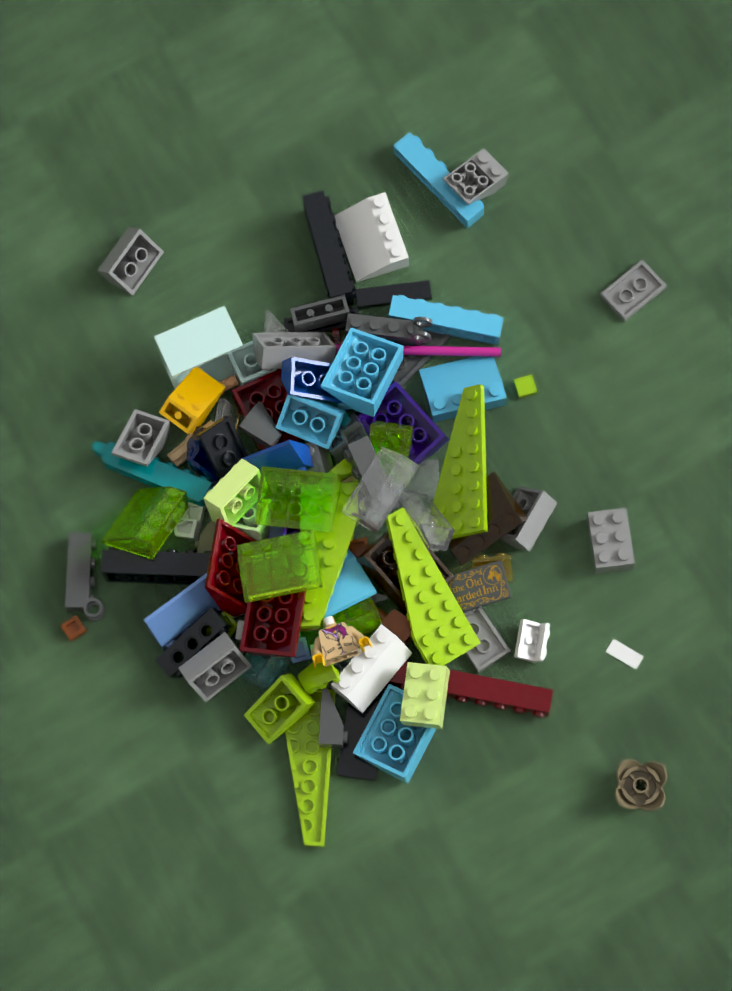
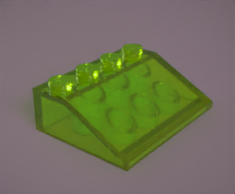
(297, 499)
(147, 520)
(279, 566)

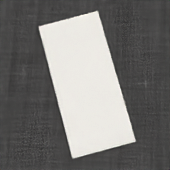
(624, 654)

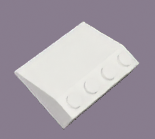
(371, 238)

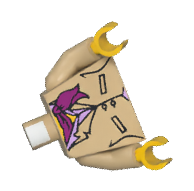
(337, 643)

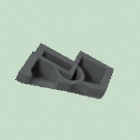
(261, 426)
(347, 435)

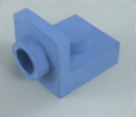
(302, 650)

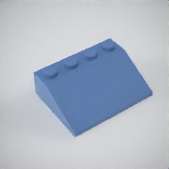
(180, 613)

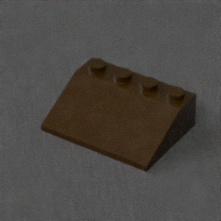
(502, 515)
(382, 567)

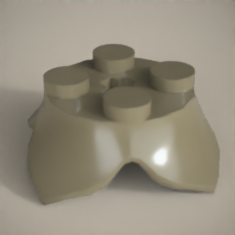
(651, 774)

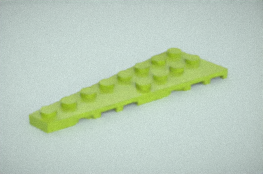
(310, 772)

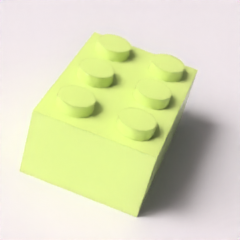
(234, 493)
(424, 695)

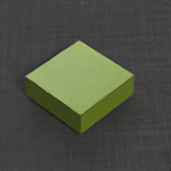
(525, 386)

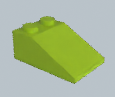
(279, 708)

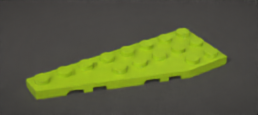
(463, 482)
(332, 553)
(433, 612)

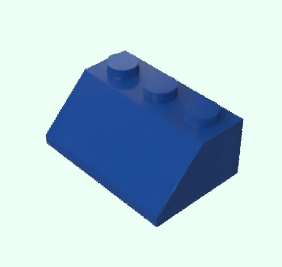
(304, 378)
(283, 455)

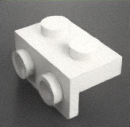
(532, 641)

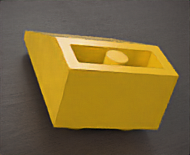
(192, 400)

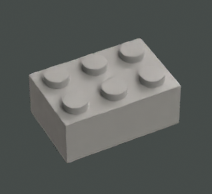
(610, 540)
(215, 667)

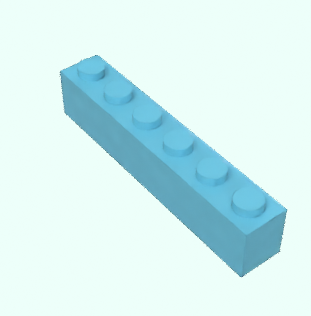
(431, 174)
(449, 320)

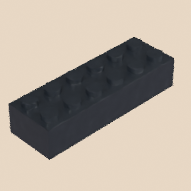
(328, 246)
(164, 568)

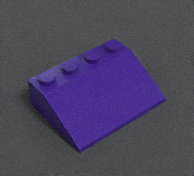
(401, 409)

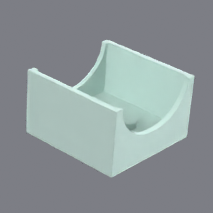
(199, 344)

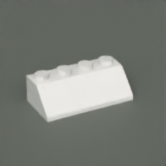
(372, 669)

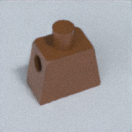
(397, 624)

